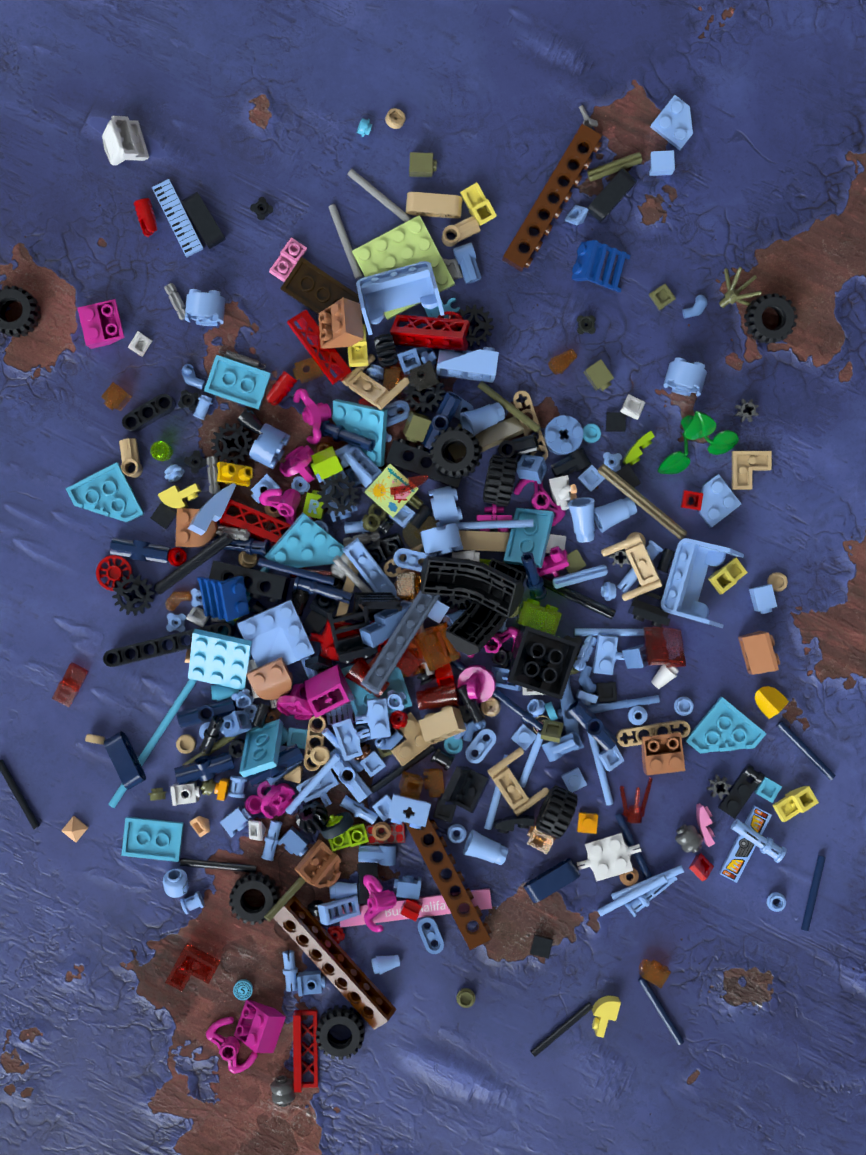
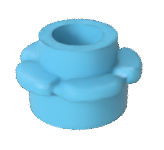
(364, 127)

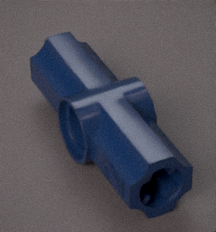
(446, 410)
(139, 550)
(195, 715)
(585, 718)
(286, 759)
(204, 768)

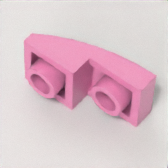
(288, 259)
(703, 819)

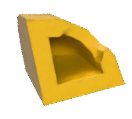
(770, 701)

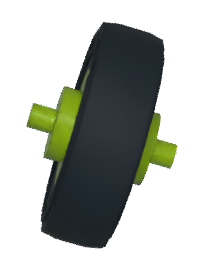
(337, 825)

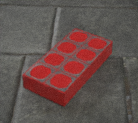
(397, 834)

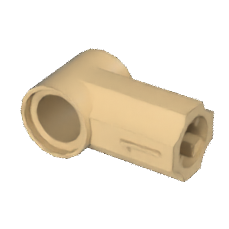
(461, 230)
(130, 456)

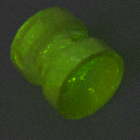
(164, 453)

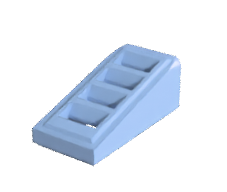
(366, 469)
(327, 913)

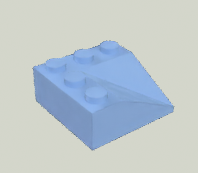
(469, 365)
(276, 635)

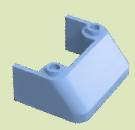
(396, 290)
(688, 576)

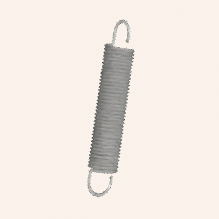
(241, 359)

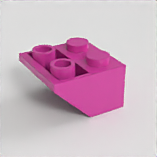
(101, 324)
(327, 691)
(259, 1027)

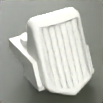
(124, 140)

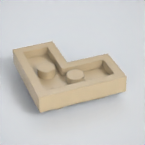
(744, 463)
(413, 742)

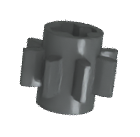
(742, 415)
(620, 561)
(714, 782)

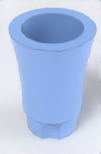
(482, 418)
(613, 513)
(583, 518)
(485, 848)

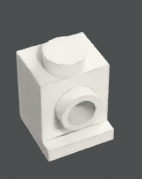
(177, 793)

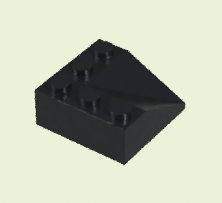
(541, 661)

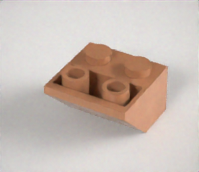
(341, 324)
(759, 652)
(662, 754)

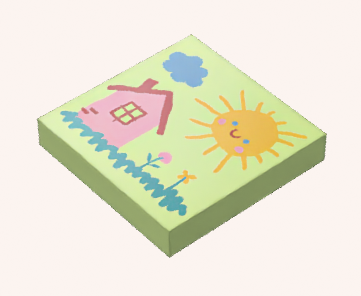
(380, 491)

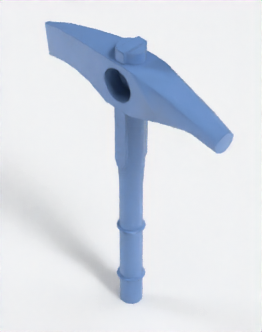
(571, 723)

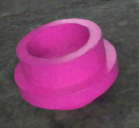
(253, 804)

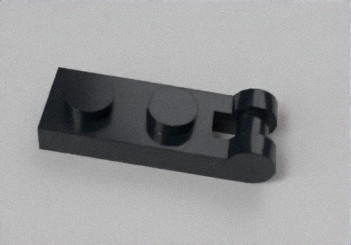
(741, 791)

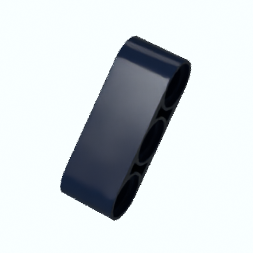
(125, 760)
(552, 880)

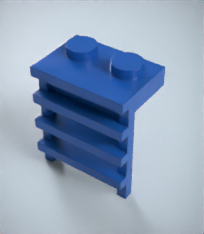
(590, 262)
(224, 598)

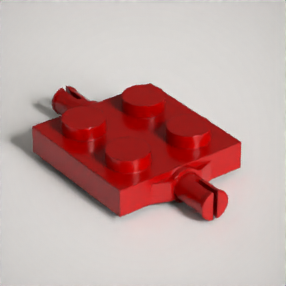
(326, 640)

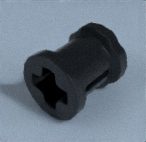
(232, 748)
(442, 758)

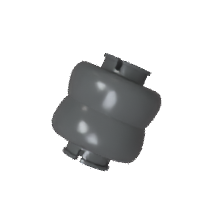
(689, 838)
(282, 1091)

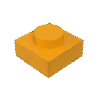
(221, 789)
(587, 822)

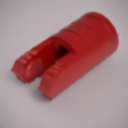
(146, 216)
(281, 388)

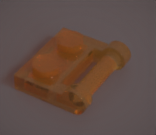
(432, 649)

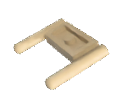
(370, 389)
(641, 564)
(510, 787)

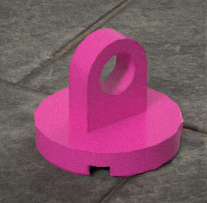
(297, 462)
(479, 682)
(295, 704)
(276, 799)

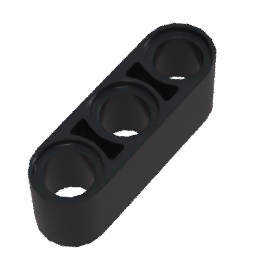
(611, 195)
(203, 220)
(139, 413)

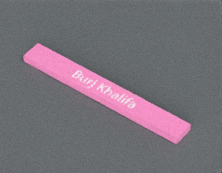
(431, 906)

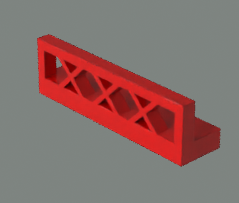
(428, 336)
(332, 357)
(255, 532)
(298, 1052)

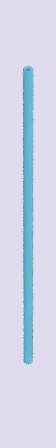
(168, 718)

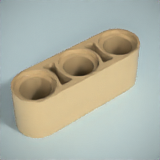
(433, 205)
(484, 540)
(311, 733)

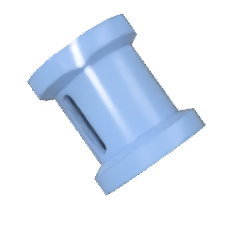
(237, 786)
(192, 902)

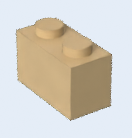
(442, 725)

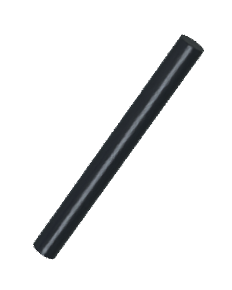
(398, 771)
(18, 795)
(218, 865)
(561, 1029)

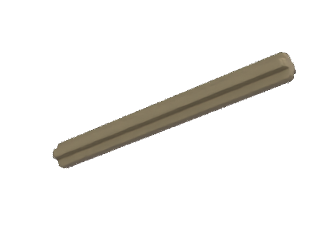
(641, 501)

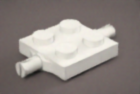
(609, 857)

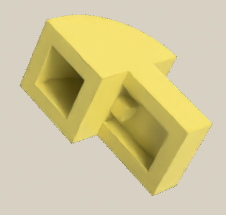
(478, 204)
(359, 352)
(176, 499)
(727, 576)
(795, 802)
(606, 1009)

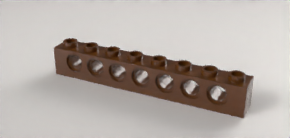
(584, 137)
(472, 937)
(335, 963)

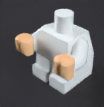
(560, 491)

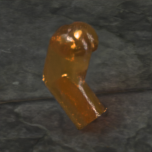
(175, 599)

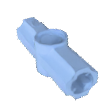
(356, 784)

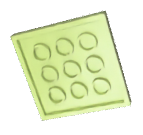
(399, 248)

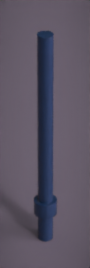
(525, 715)

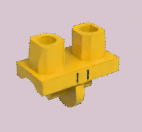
(233, 473)

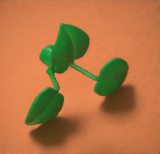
(697, 427)

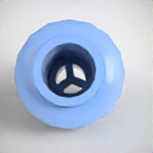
(175, 883)

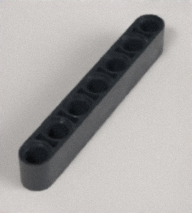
(159, 646)

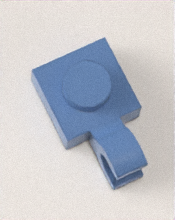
(428, 357)

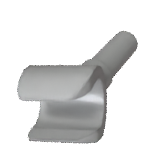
(587, 120)

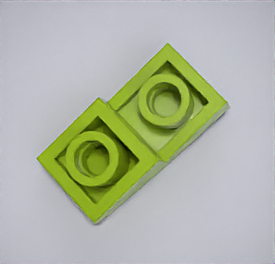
(634, 452)
(352, 837)

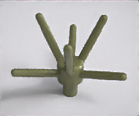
(732, 295)

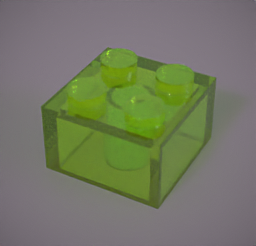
(538, 617)

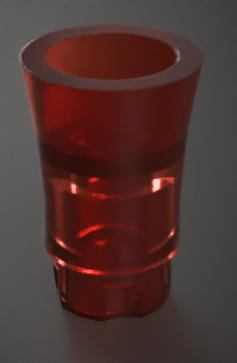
(358, 673)
(438, 696)

